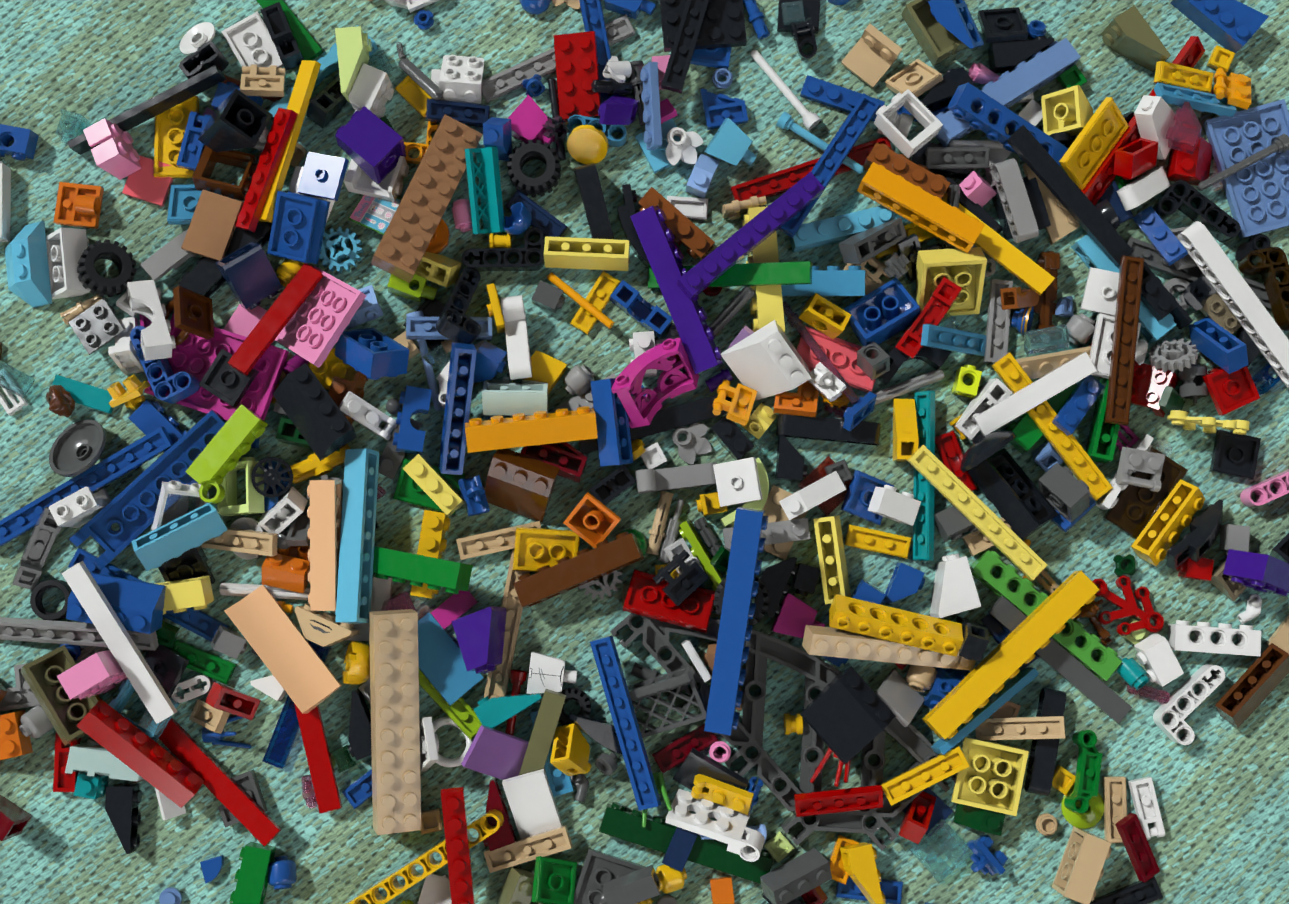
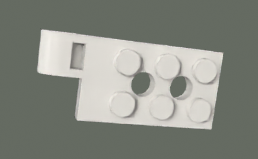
(728, 828)

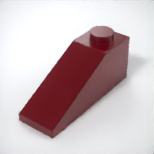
(505, 834)

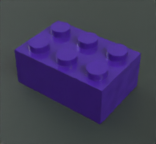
(1258, 571)

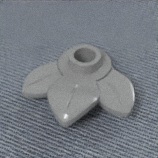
(694, 444)

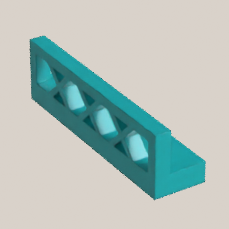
(488, 190)

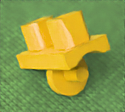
(131, 395)

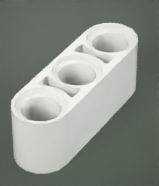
(1143, 188)

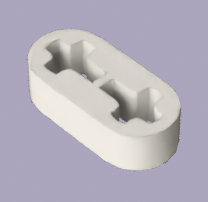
(194, 693)

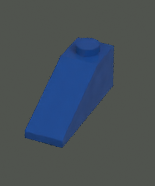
(957, 19)

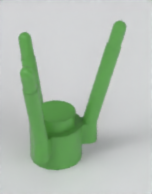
(660, 784)

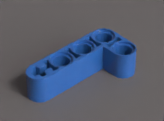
(168, 379)

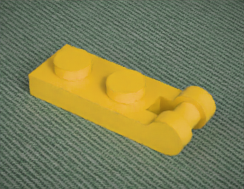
(722, 793)

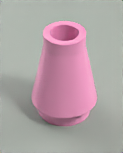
(981, 74)
(717, 755)

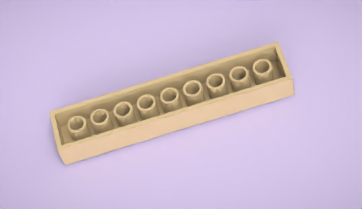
(395, 721)

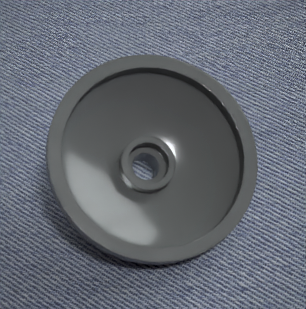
(77, 448)

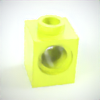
(960, 388)

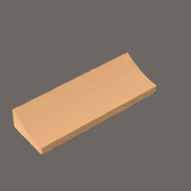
(283, 649)

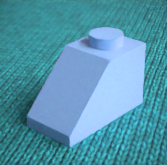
(702, 176)

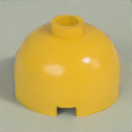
(357, 663)

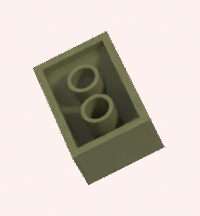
(1134, 39)

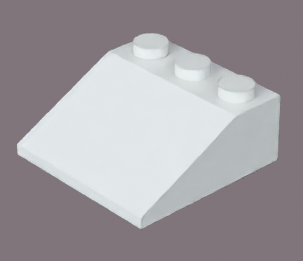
(767, 362)

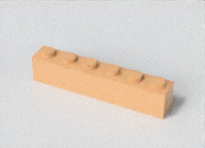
(324, 538)

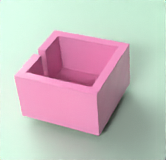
(115, 149)

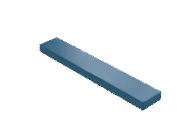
(996, 701)

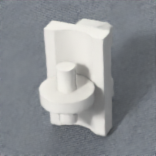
(826, 382)

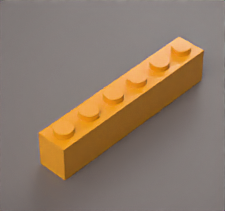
(920, 207)
(530, 430)

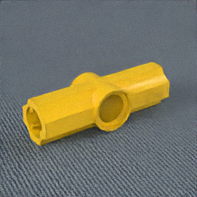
(314, 467)

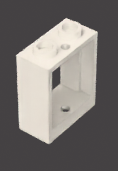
(919, 112)

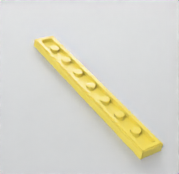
(977, 512)

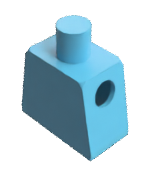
(731, 144)

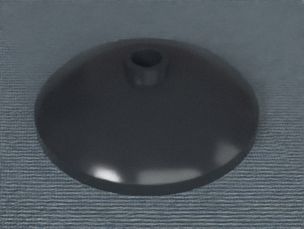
(985, 447)

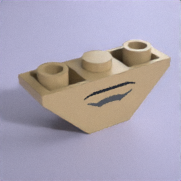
(322, 627)

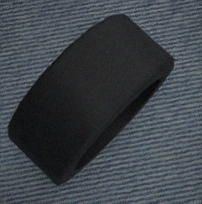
(36, 599)

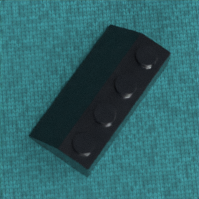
(314, 412)
(1012, 493)

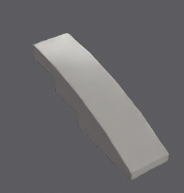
(167, 257)

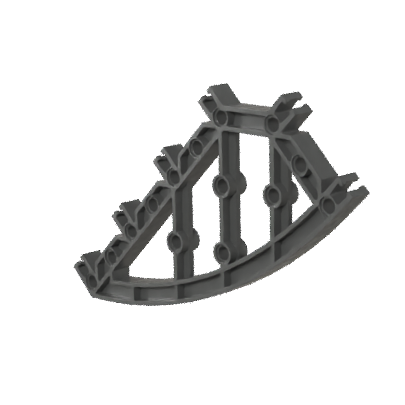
(750, 732)

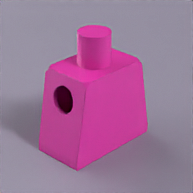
(528, 122)
(794, 617)

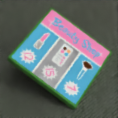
(374, 213)

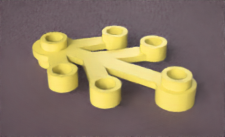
(1208, 423)

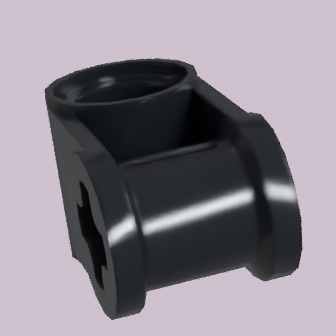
(804, 36)

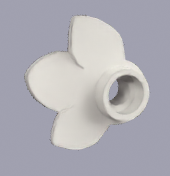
(684, 149)

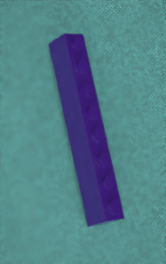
(750, 236)
(668, 268)

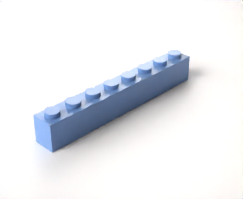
(1015, 85)

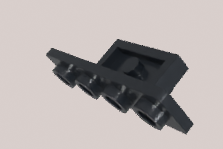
(1160, 300)

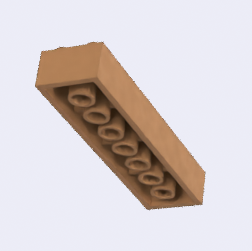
(425, 199)

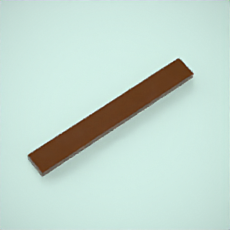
(1124, 340)

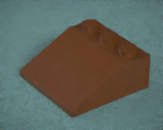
(520, 484)

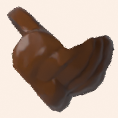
(61, 401)

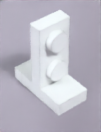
(124, 352)

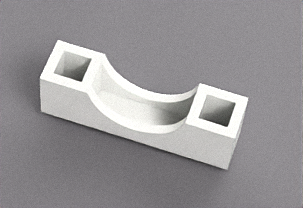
(155, 339)

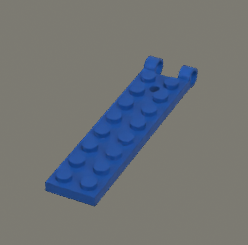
(137, 503)

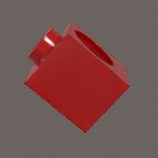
(1198, 570)

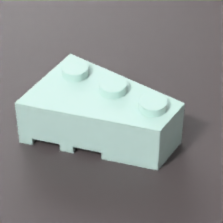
(511, 398)
(95, 759)

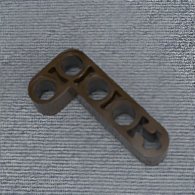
(1269, 271)

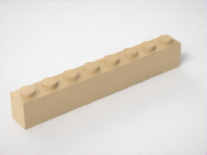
(850, 645)

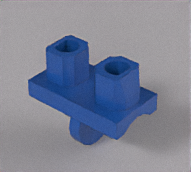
(474, 496)
(984, 859)

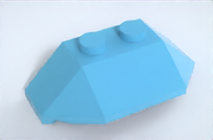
(28, 265)

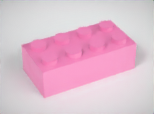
(92, 676)

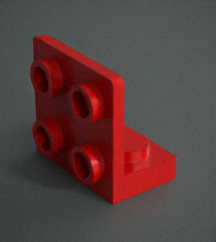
(1149, 386)

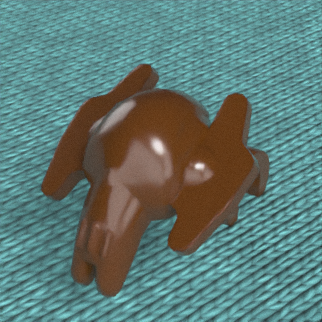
(1089, 611)

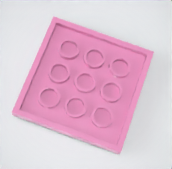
(321, 319)

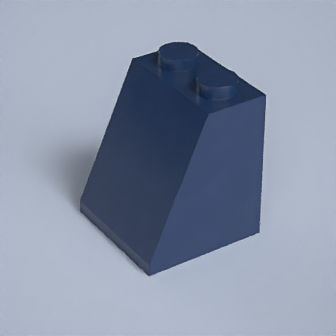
(249, 275)

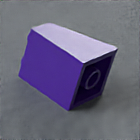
(371, 144)
(481, 638)

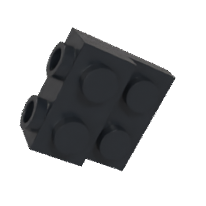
(188, 565)

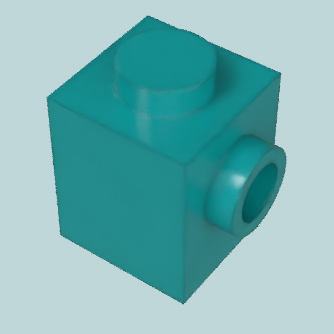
(90, 786)

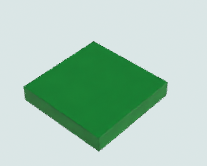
(554, 881)

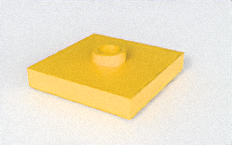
(494, 308)

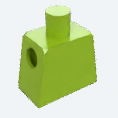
(402, 288)

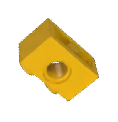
(824, 316)

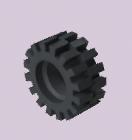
(581, 698)

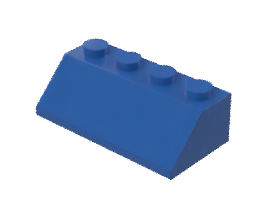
(135, 603)

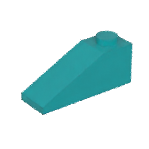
(499, 709)

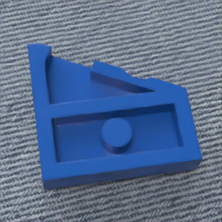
(719, 107)

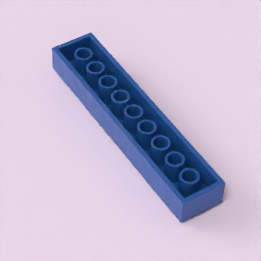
(734, 621)

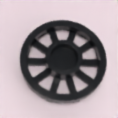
(272, 477)

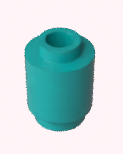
(1133, 673)

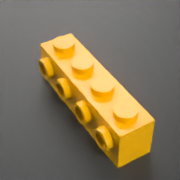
(1168, 522)
(431, 544)

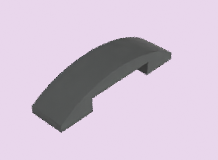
(36, 551)

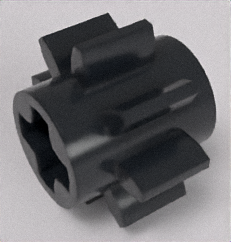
(551, 131)

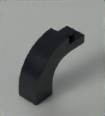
(932, 356)

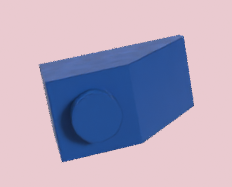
(498, 134)
(489, 362)
(903, 583)

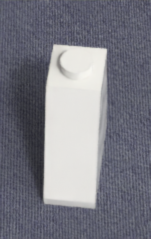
(1153, 121)

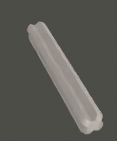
(908, 386)

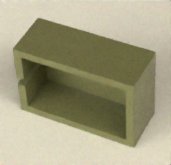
(930, 34)

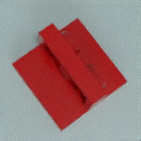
(1230, 390)

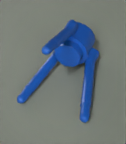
(209, 736)

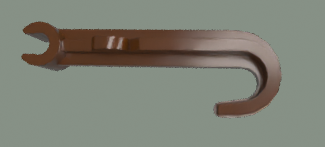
(1046, 307)

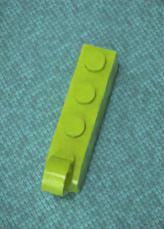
(224, 451)

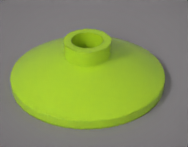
(1087, 819)

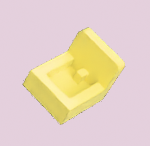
(760, 420)

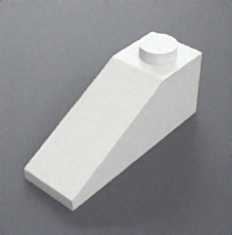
(989, 395)
(812, 495)

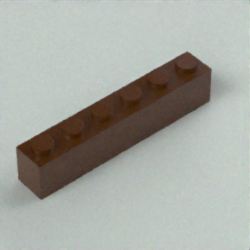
(578, 570)

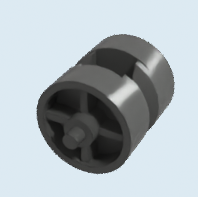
(1193, 384)

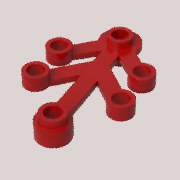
(1129, 607)

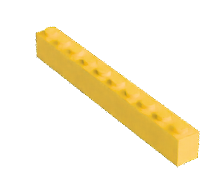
(1010, 655)

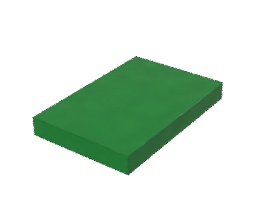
(410, 492)

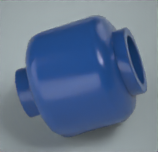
(282, 873)

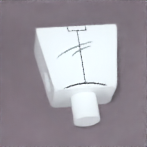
(548, 673)

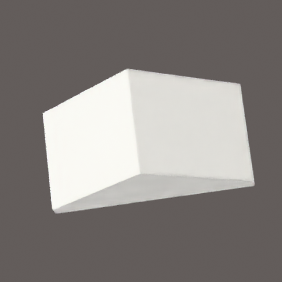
(270, 687)

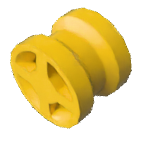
(793, 724)

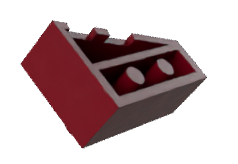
(559, 455)

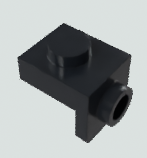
(1198, 292)

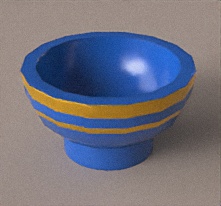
(1023, 319)

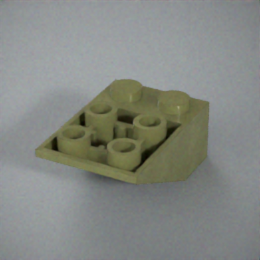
(517, 887)

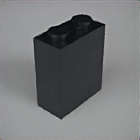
(1036, 203)

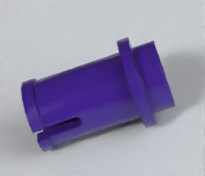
(716, 380)

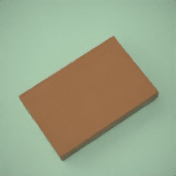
(212, 225)

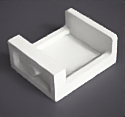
(388, 189)
(79, 507)

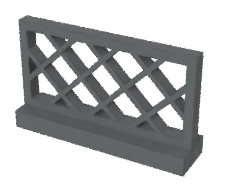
(668, 683)

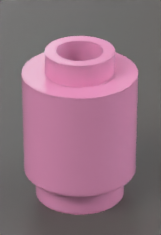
(462, 215)

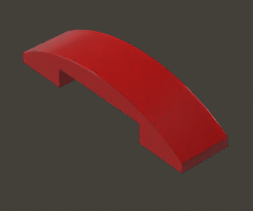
(932, 313)

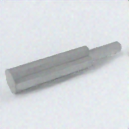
(672, 531)

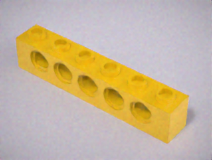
(895, 625)

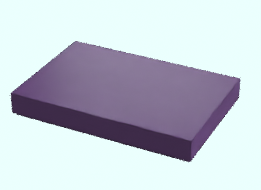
(495, 753)

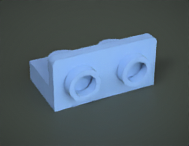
(368, 310)

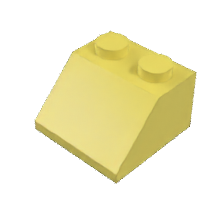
(1065, 111)

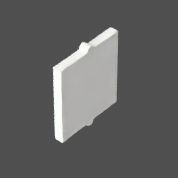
(435, 890)

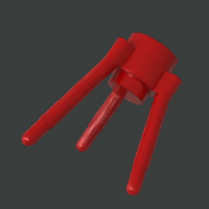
(839, 769)

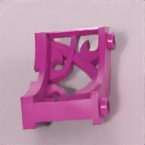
(643, 408)

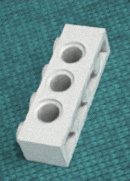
(1248, 639)

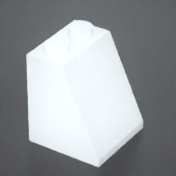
(953, 587)

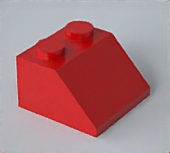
(1190, 167)

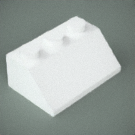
(64, 252)

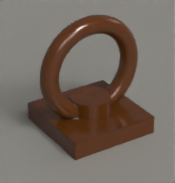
(191, 314)

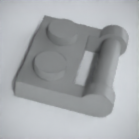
(1143, 462)

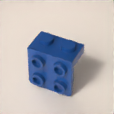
(944, 682)

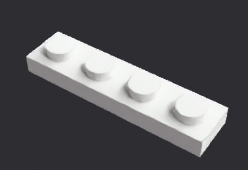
(1110, 499)

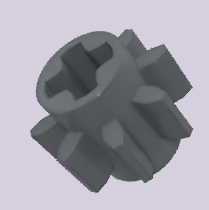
(896, 265)

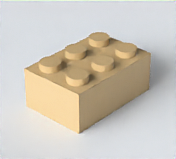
(1081, 866)

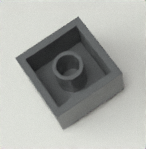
(1065, 492)

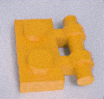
(1234, 88)
(740, 405)

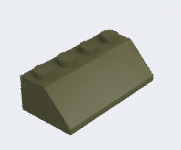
(60, 710)

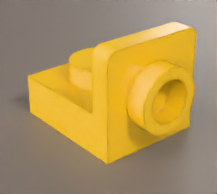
(709, 504)

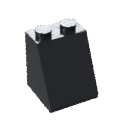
(235, 124)

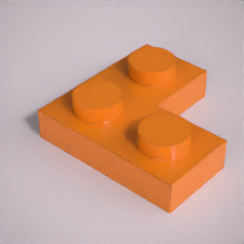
(800, 403)

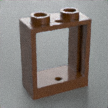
(233, 158)

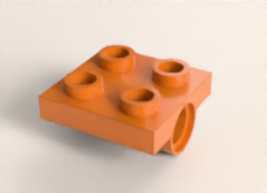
(78, 205)

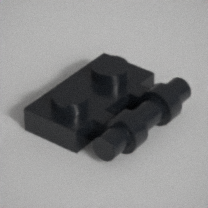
(685, 582)

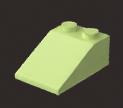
(352, 52)

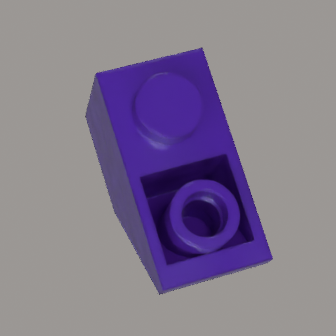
(618, 110)

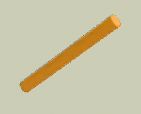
(580, 300)

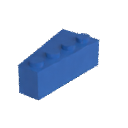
(1223, 20)

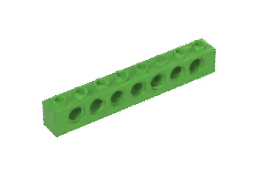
(982, 571)

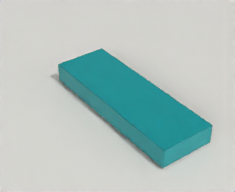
(86, 394)

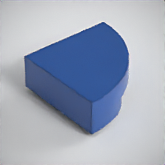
(212, 867)

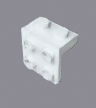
(461, 79)

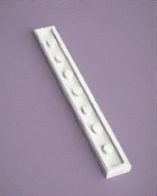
(119, 642)

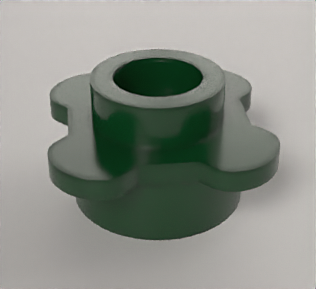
(1129, 560)

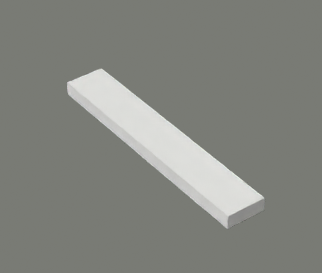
(1034, 394)

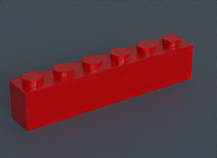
(140, 753)

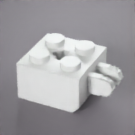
(371, 90)

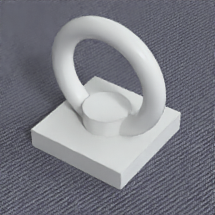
(430, 744)

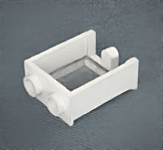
(175, 501)

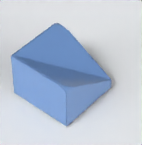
(1046, 456)

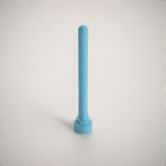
(786, 122)

